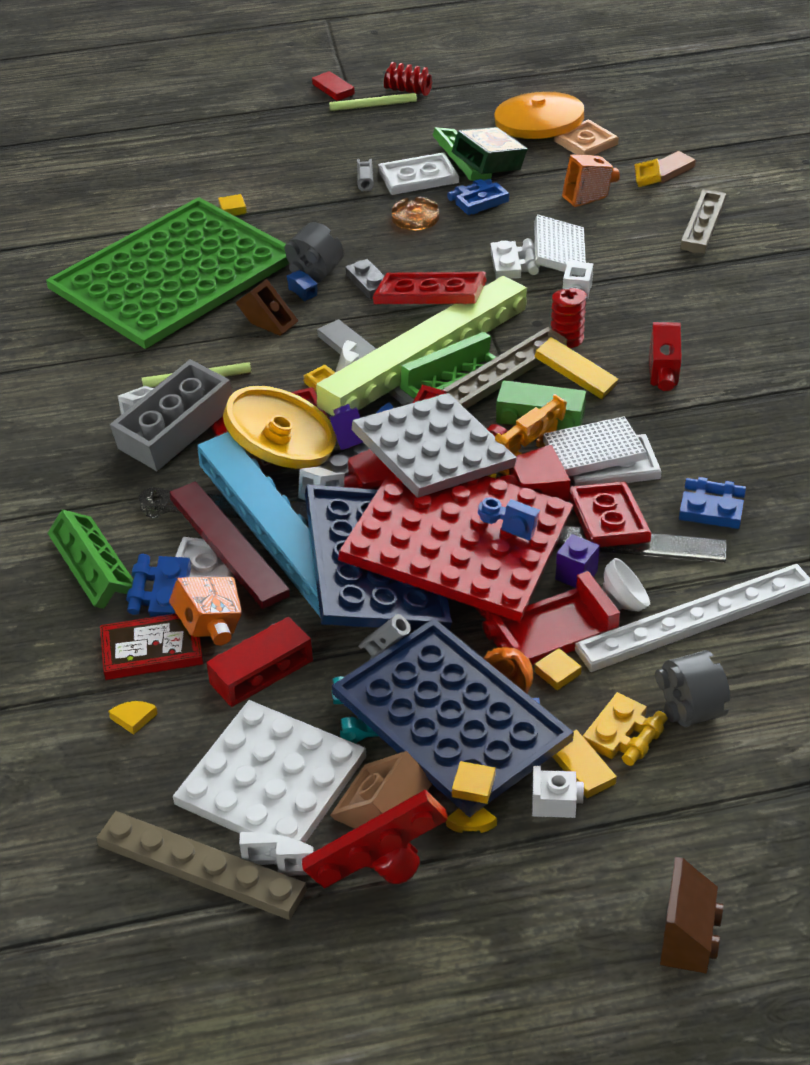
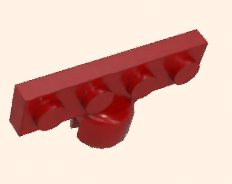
(379, 844)

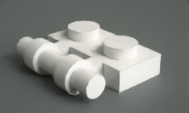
(513, 260)

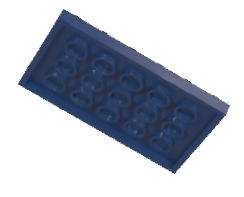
(351, 593)
(449, 708)

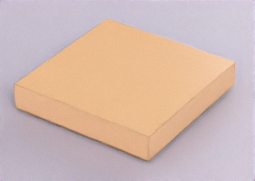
(587, 139)

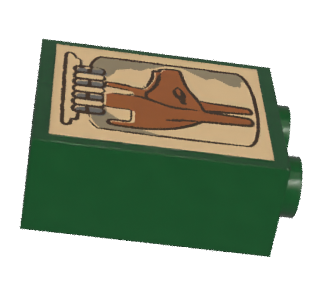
(489, 150)

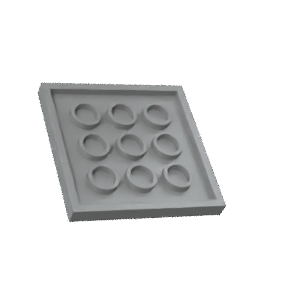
(433, 444)

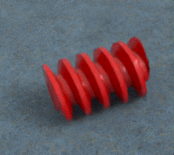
(407, 79)
(569, 315)

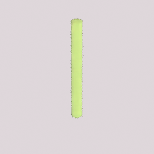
(371, 102)
(229, 370)

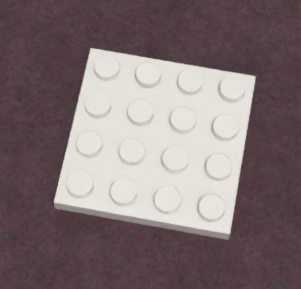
(270, 775)

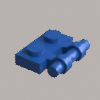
(478, 196)
(709, 508)
(164, 580)

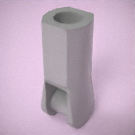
(365, 175)
(386, 635)

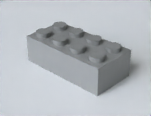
(172, 414)

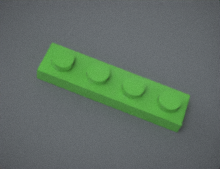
(446, 139)

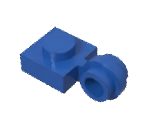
(517, 517)

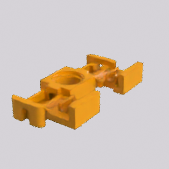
(532, 426)

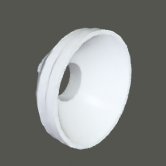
(624, 587)

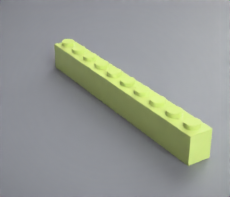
(381, 369)

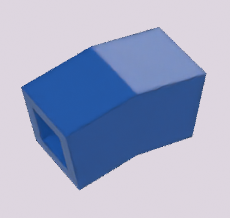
(302, 285)

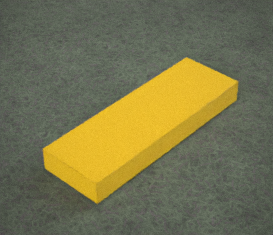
(576, 368)

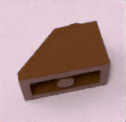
(267, 309)

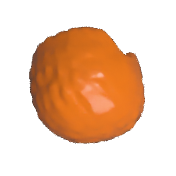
(513, 665)

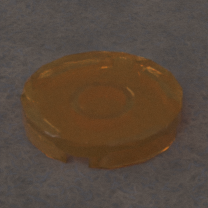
(415, 214)

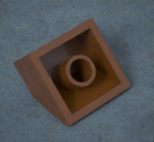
(690, 920)

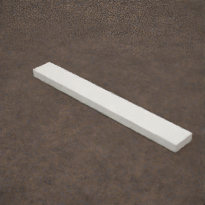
(692, 617)

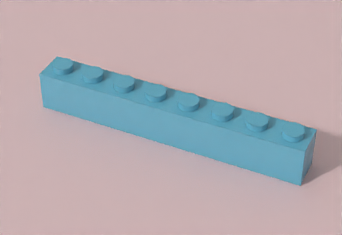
(263, 510)

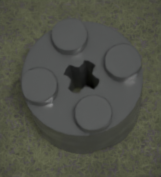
(314, 251)
(693, 689)

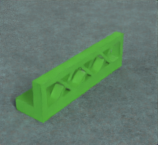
(446, 364)
(89, 557)

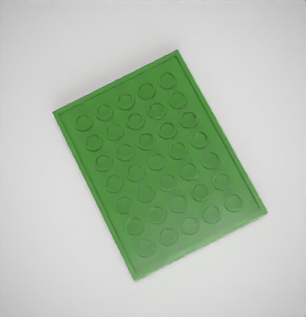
(170, 271)

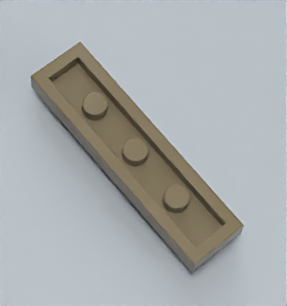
(703, 221)

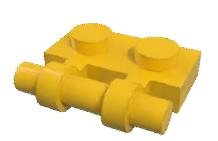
(617, 722)

